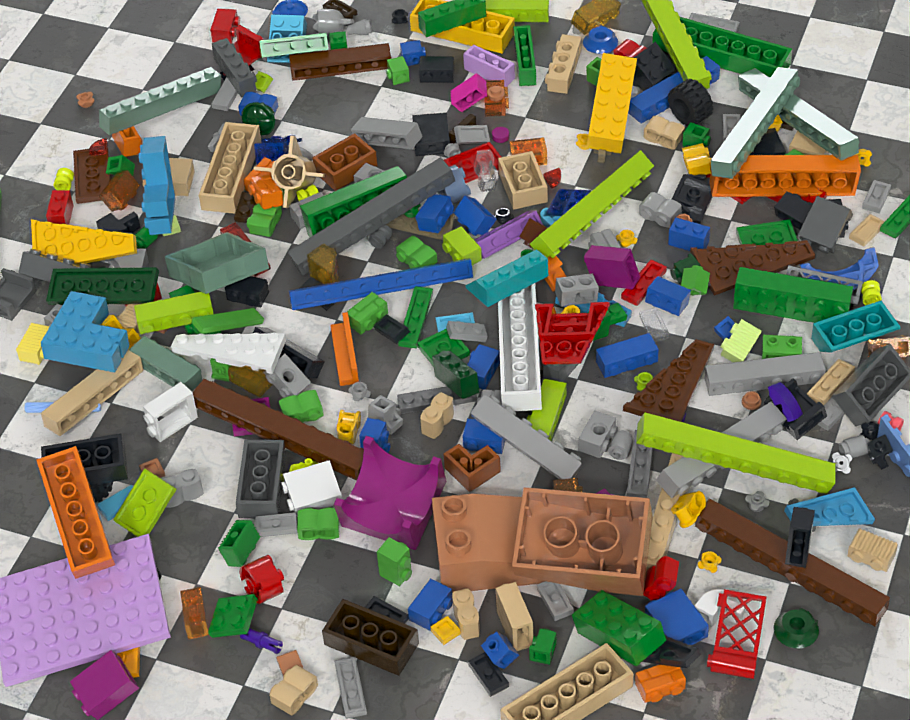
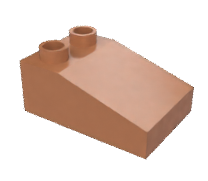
(477, 540)
(584, 540)

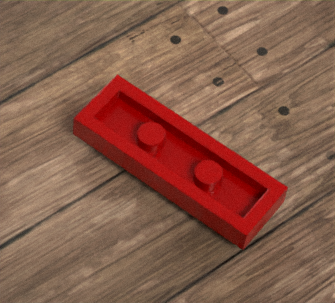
(647, 276)

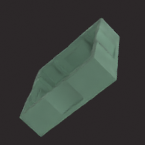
(216, 262)

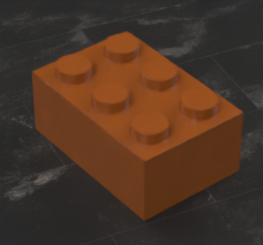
(344, 161)

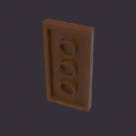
(90, 175)

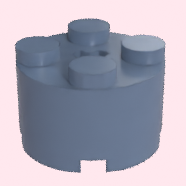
(457, 189)

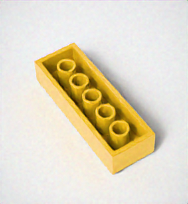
(488, 33)
(611, 103)

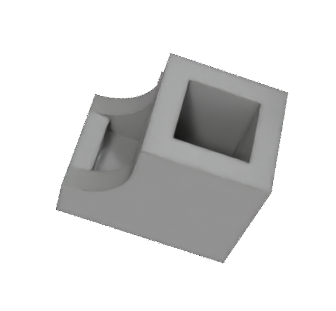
(386, 411)

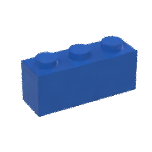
(627, 355)

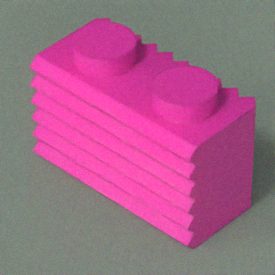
(469, 92)

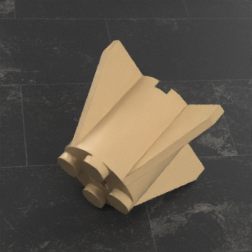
(292, 172)

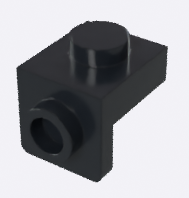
(879, 448)

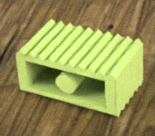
(741, 341)

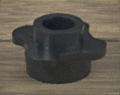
(399, 16)
(503, 215)
(871, 426)

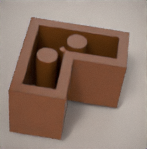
(472, 469)

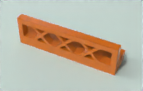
(344, 352)

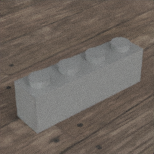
(387, 132)

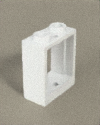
(176, 420)

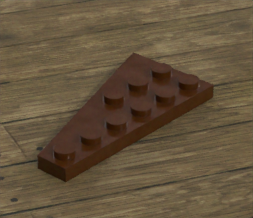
(725, 262)
(673, 387)

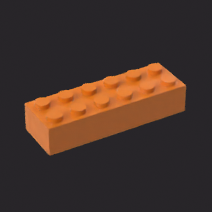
(75, 512)

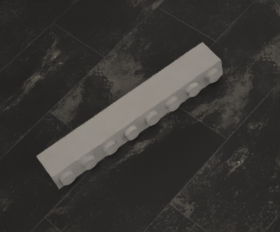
(689, 471)

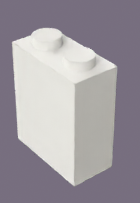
(311, 487)

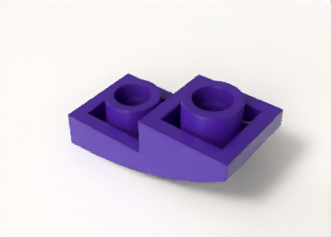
(781, 395)

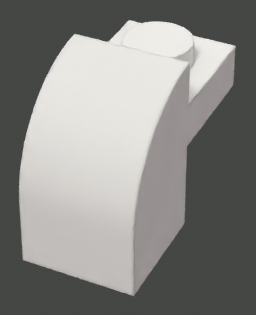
(710, 611)

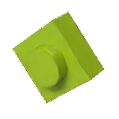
(263, 81)

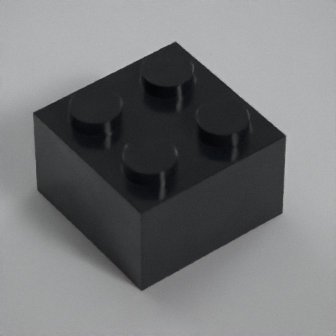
(652, 67)

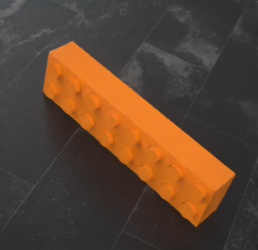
(792, 173)

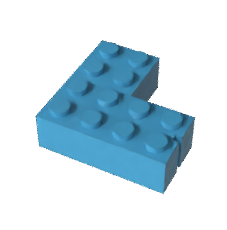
(159, 188)
(80, 339)

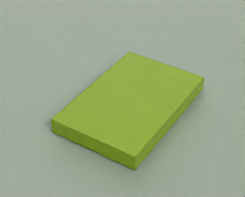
(144, 504)

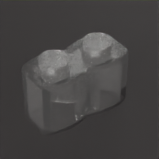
(485, 170)

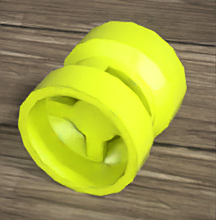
(63, 179)
(311, 190)
(871, 292)

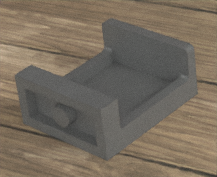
(824, 224)
(14, 293)

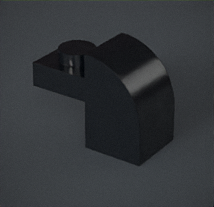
(125, 225)

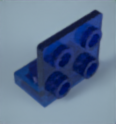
(272, 147)
(565, 200)

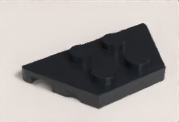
(694, 195)

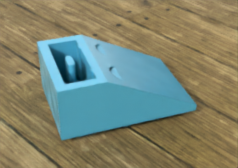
(286, 26)

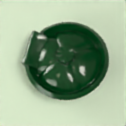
(261, 115)
(796, 628)

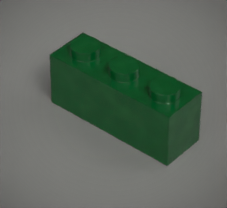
(455, 374)

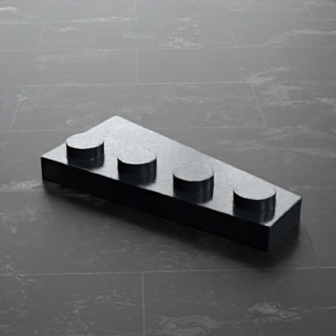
(673, 654)

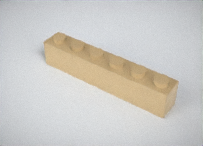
(89, 393)

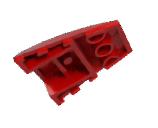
(568, 335)

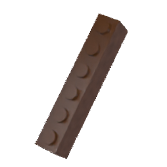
(339, 61)

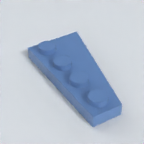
(900, 452)

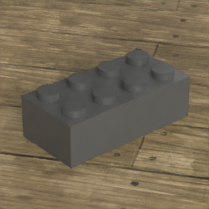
(872, 385)
(260, 478)

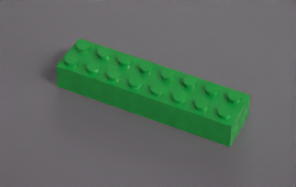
(733, 50)

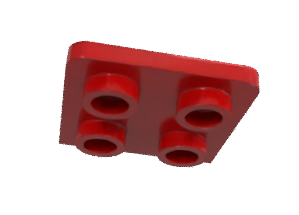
(247, 44)

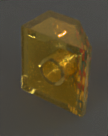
(323, 264)

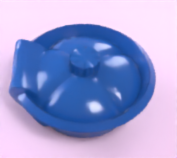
(291, 7)
(600, 40)

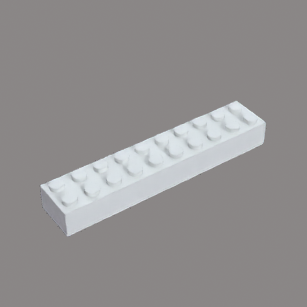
(519, 351)

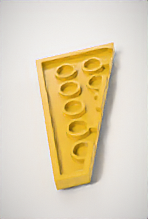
(80, 243)

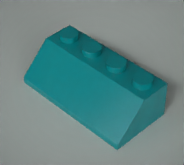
(510, 278)
(853, 327)

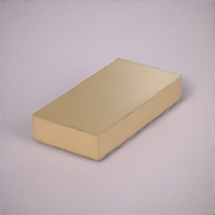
(866, 230)

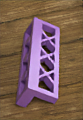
(505, 234)

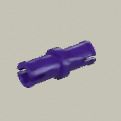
(262, 640)

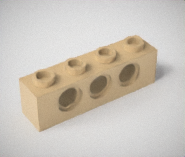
(564, 63)

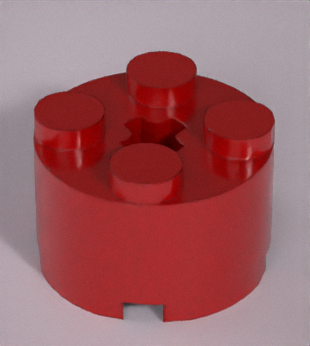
(262, 579)

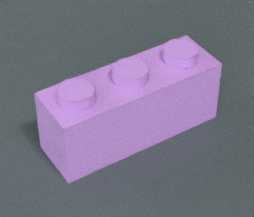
(488, 65)

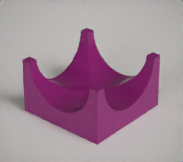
(391, 496)

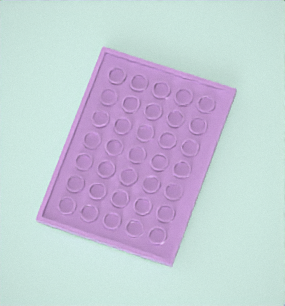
(65, 621)

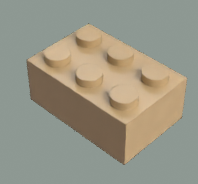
(523, 180)

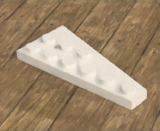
(236, 349)

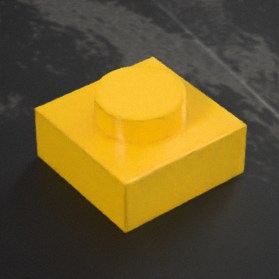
(445, 630)

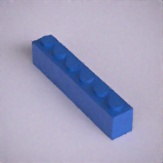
(655, 99)

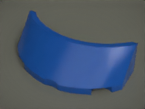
(860, 271)

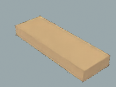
(831, 381)

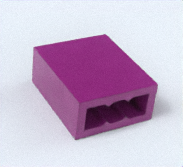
(612, 266)
(103, 685)

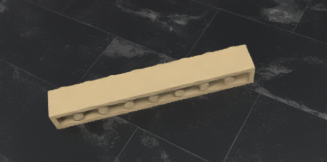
(662, 524)

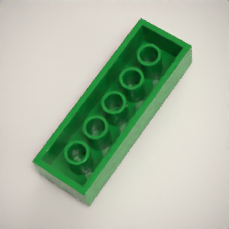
(334, 206)
(790, 296)

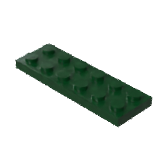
(114, 284)

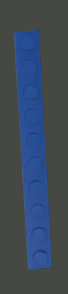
(380, 284)

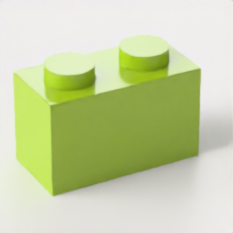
(461, 246)

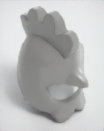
(329, 21)

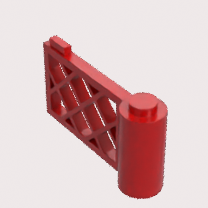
(730, 660)

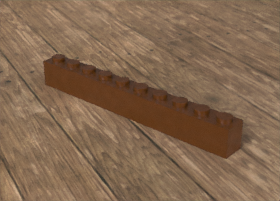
(276, 425)
(771, 551)

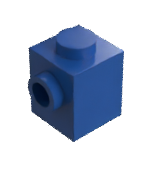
(412, 51)
(499, 650)

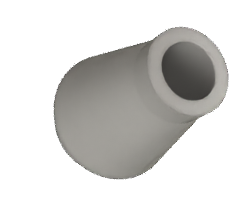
(361, 27)

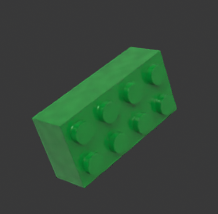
(620, 625)

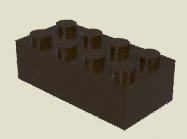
(370, 637)

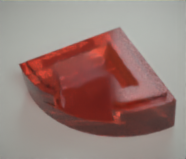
(99, 147)
(553, 177)

